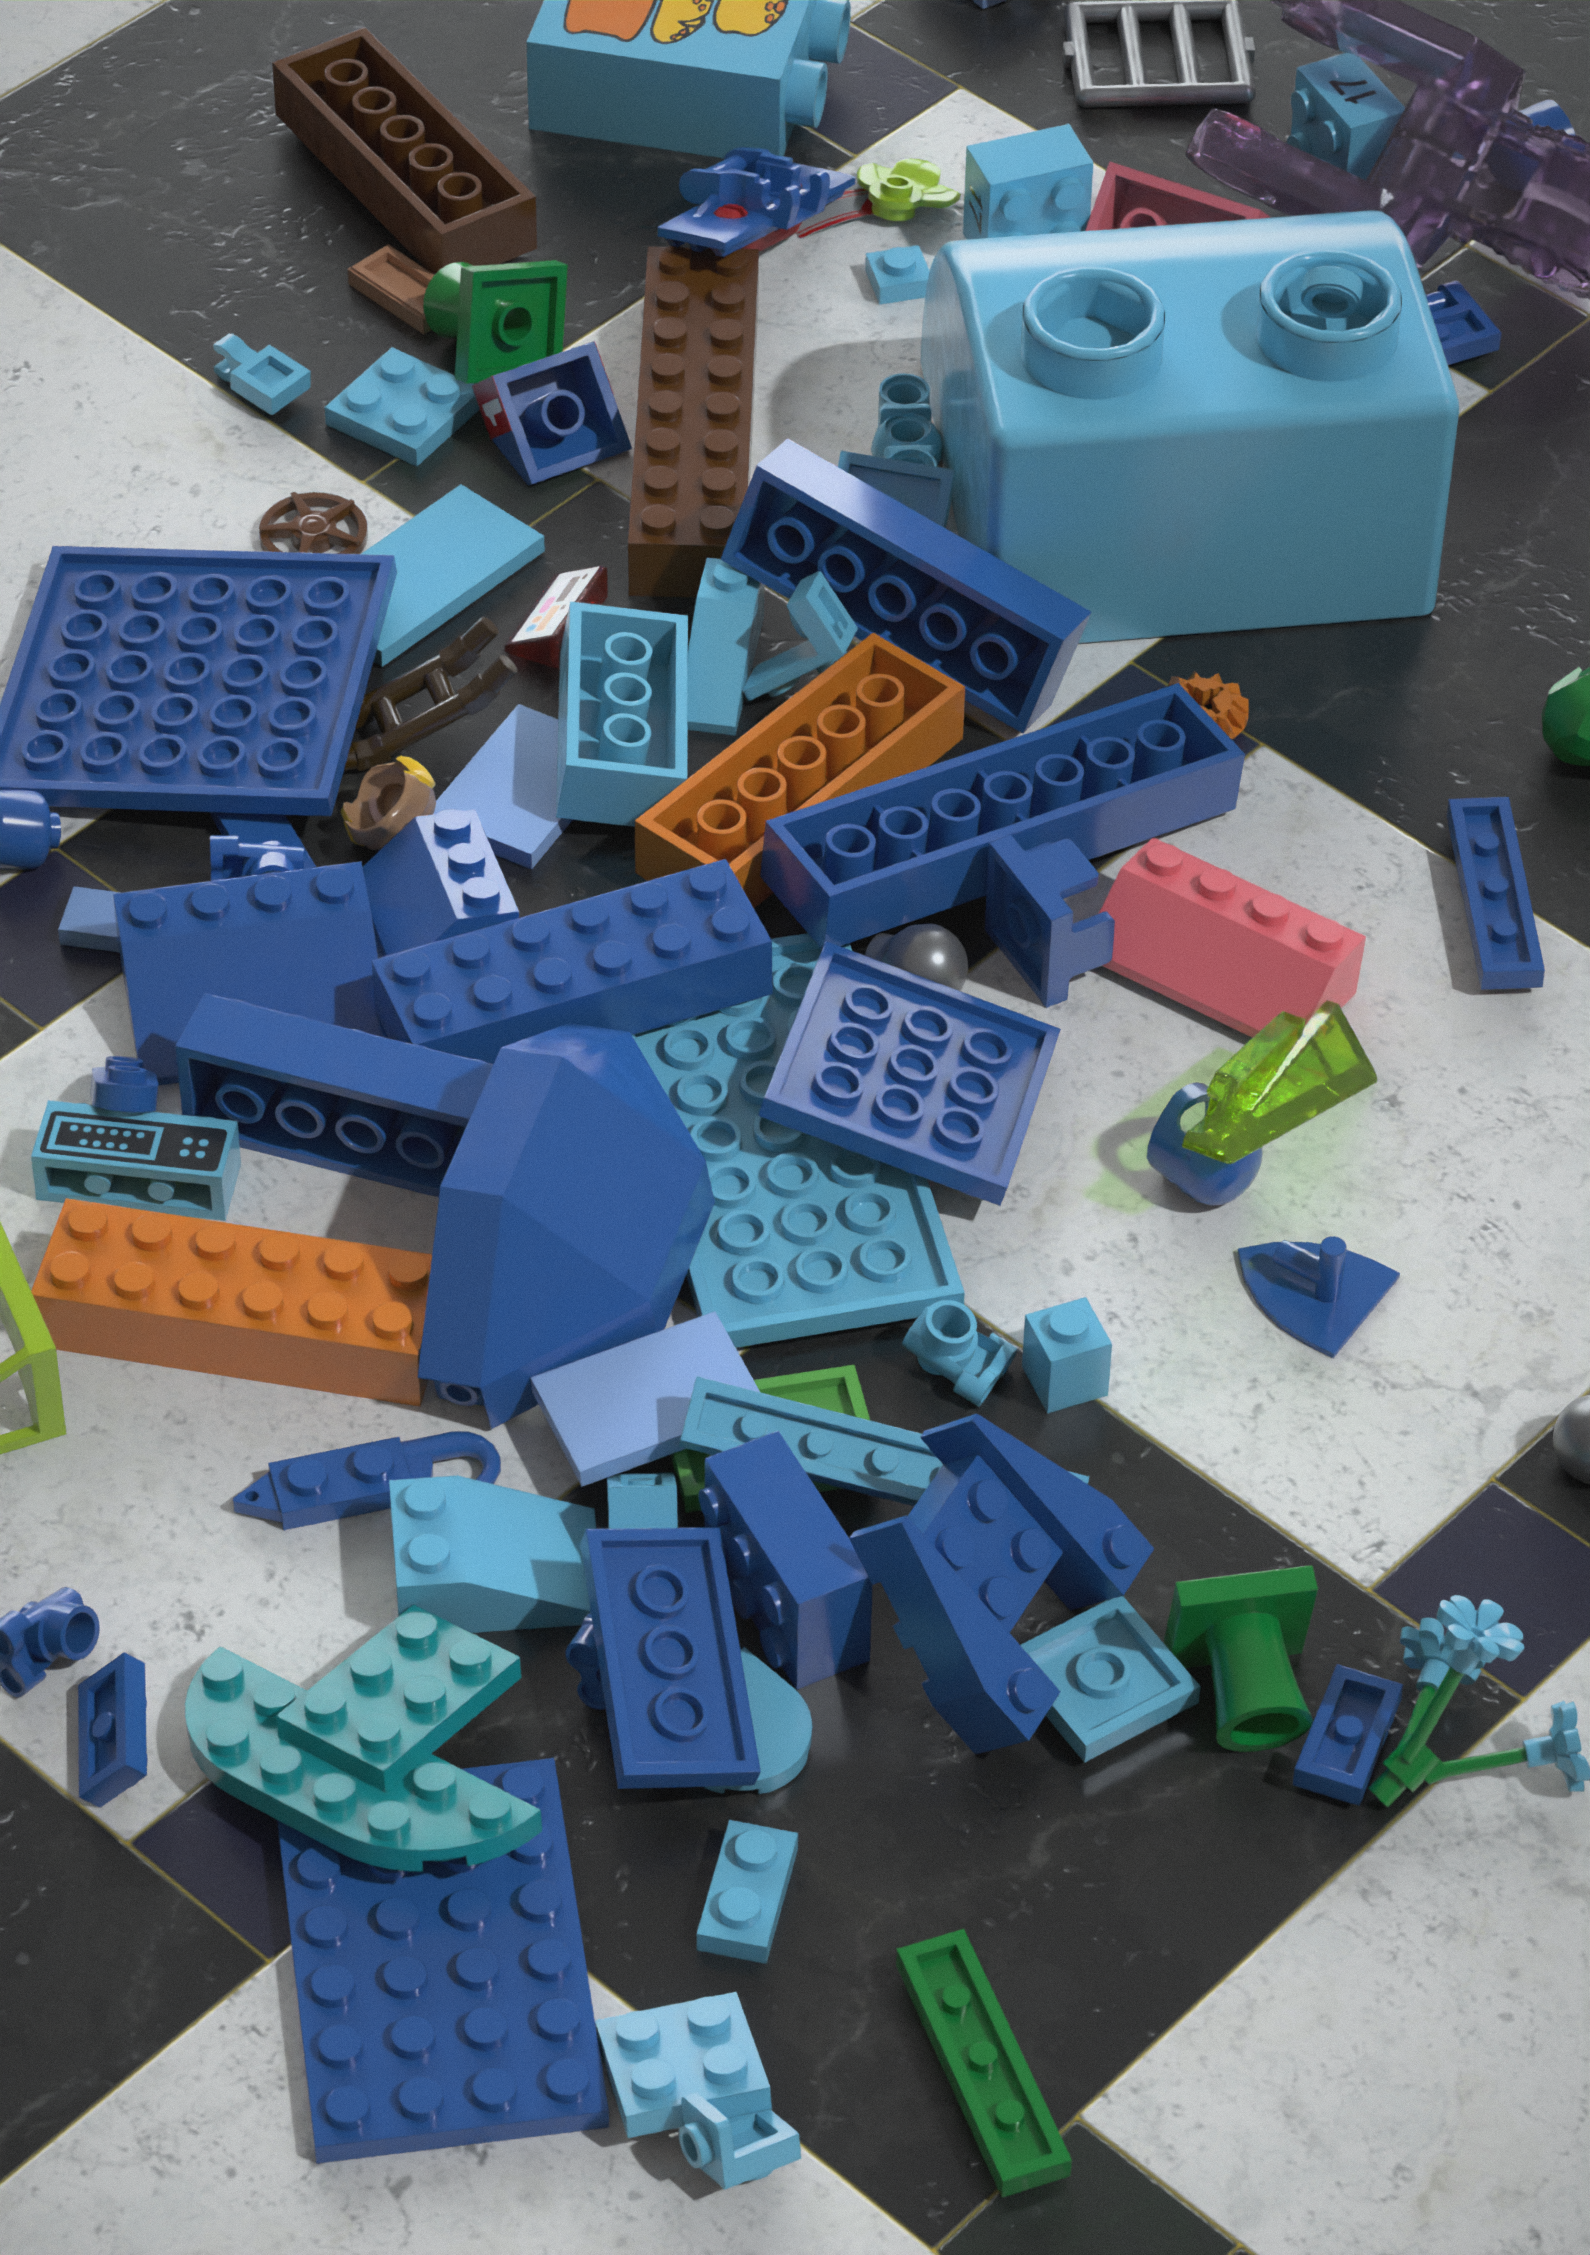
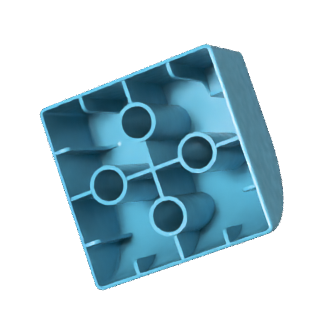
(1188, 436)

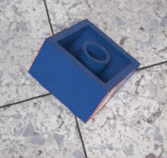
(553, 414)

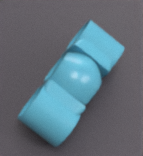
(905, 422)

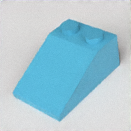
(488, 1554)

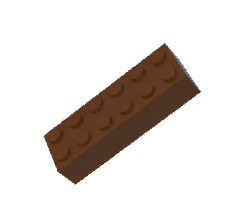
(404, 154)

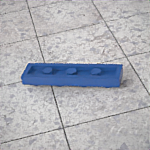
(1495, 893)

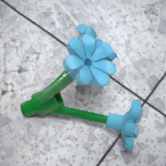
(1454, 1659)

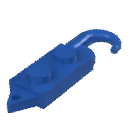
(355, 1477)

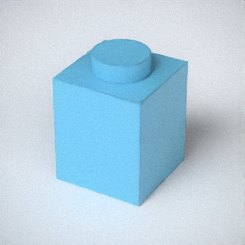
(1066, 1355)

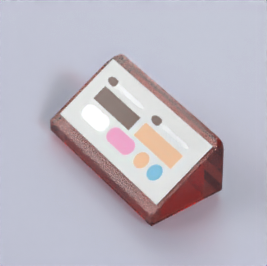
(543, 627)

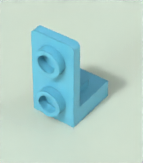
(815, 616)

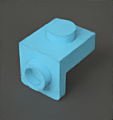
(736, 2146)

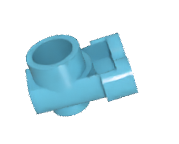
(950, 1346)

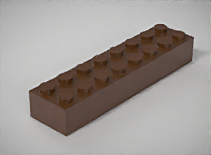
(691, 414)

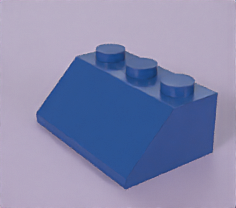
(436, 883)

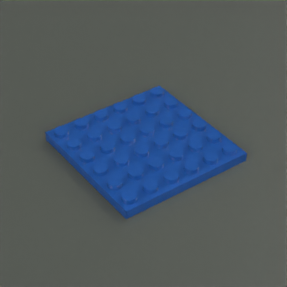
(192, 678)

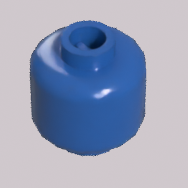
(26, 830)

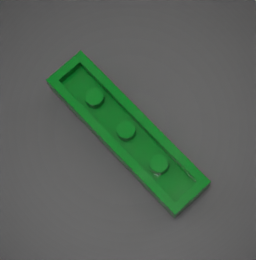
(983, 2063)

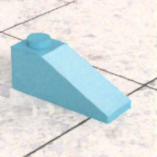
(722, 646)

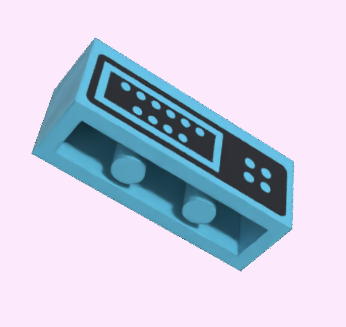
(137, 1160)

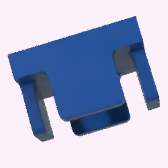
(1034, 922)

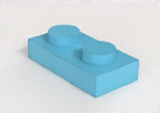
(747, 1891)

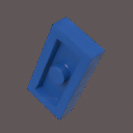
(112, 1730)
(1347, 1734)

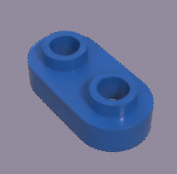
(124, 1085)

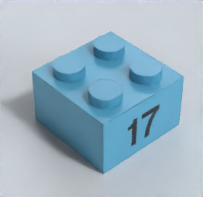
(1342, 113)
(1027, 185)

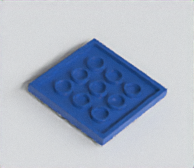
(911, 1073)

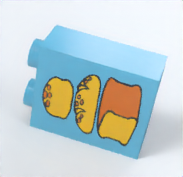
(683, 70)

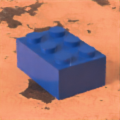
(788, 1561)

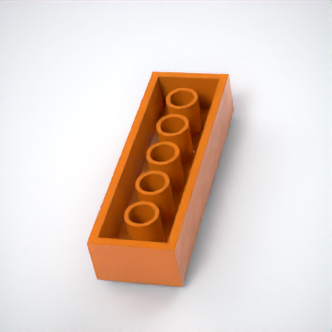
(844, 731)
(235, 1301)

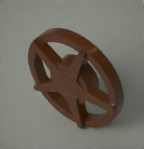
(311, 529)

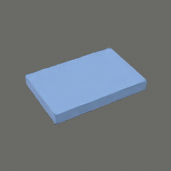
(513, 787)
(635, 1397)

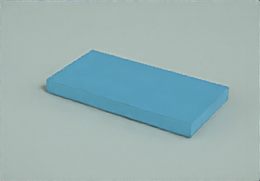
(447, 562)

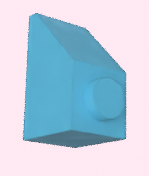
(642, 1500)

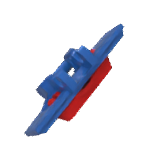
(750, 201)

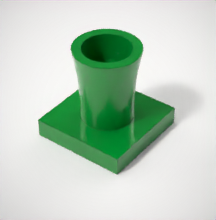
(498, 314)
(1245, 1633)

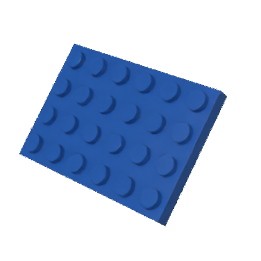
(446, 1993)

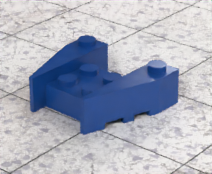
(975, 1558)

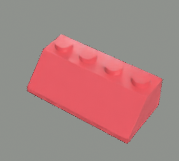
(1225, 942)

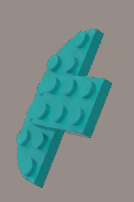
(358, 1746)

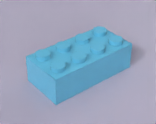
(620, 712)

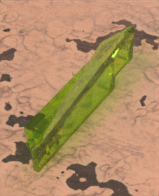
(1280, 1083)

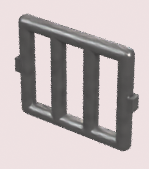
(1138, 91)

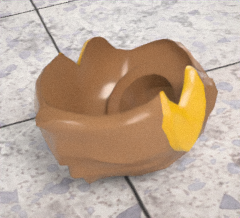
(388, 802)

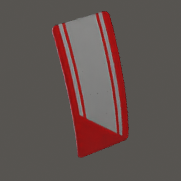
(850, 206)

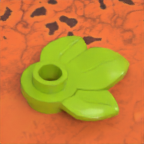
(905, 187)

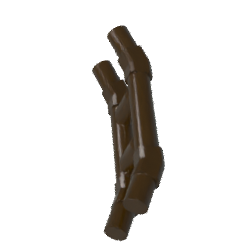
(447, 704)

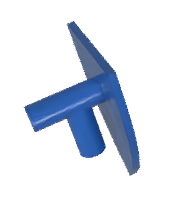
(1315, 1288)

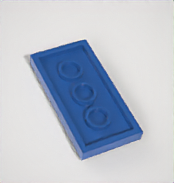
(669, 1658)

